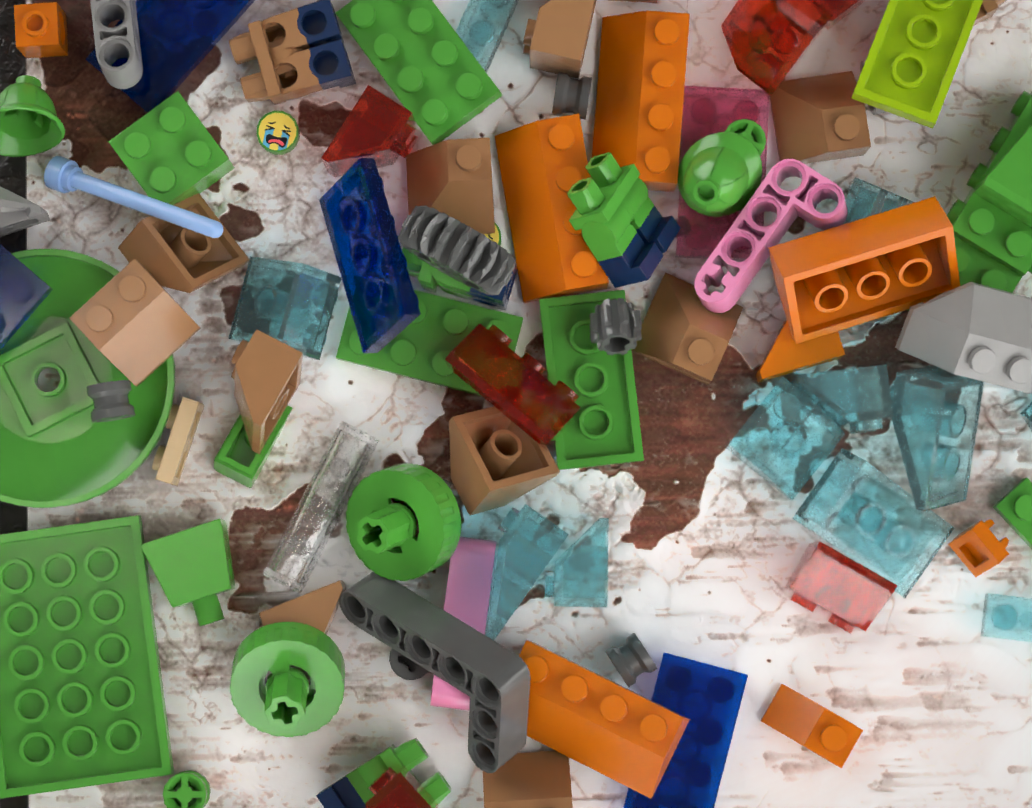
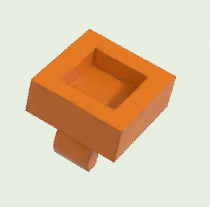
(979, 547)

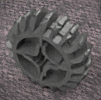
(457, 250)

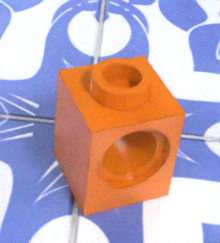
(41, 30)

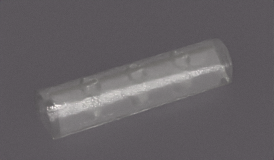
(321, 507)

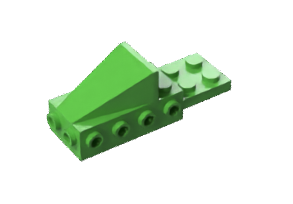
(996, 216)

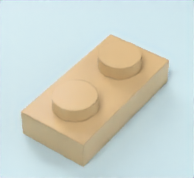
(183, 425)

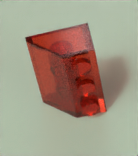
(513, 384)

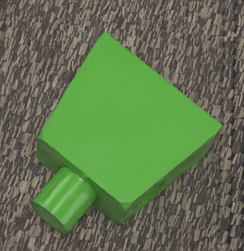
(194, 568)

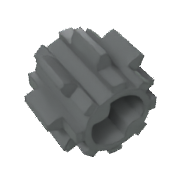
(615, 326)

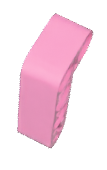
(747, 233)
(468, 601)

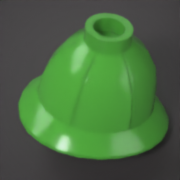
(28, 119)
(719, 174)

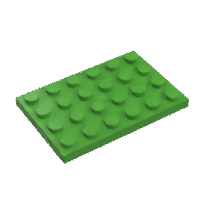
(79, 660)

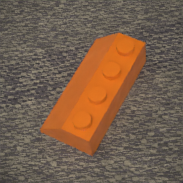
(642, 93)
(537, 171)
(865, 269)
(599, 721)

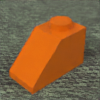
(787, 357)
(811, 725)

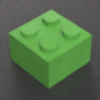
(171, 152)

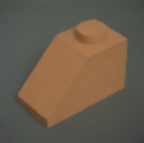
(311, 609)

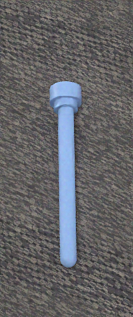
(66, 176)

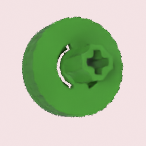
(386, 530)
(286, 700)

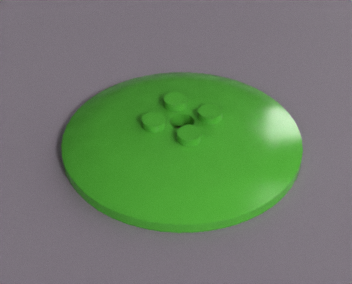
(47, 439)

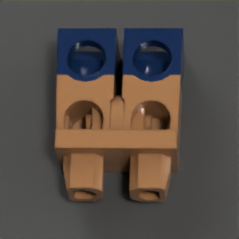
(296, 54)

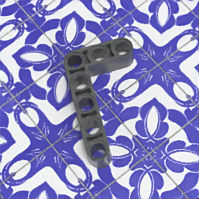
(455, 653)

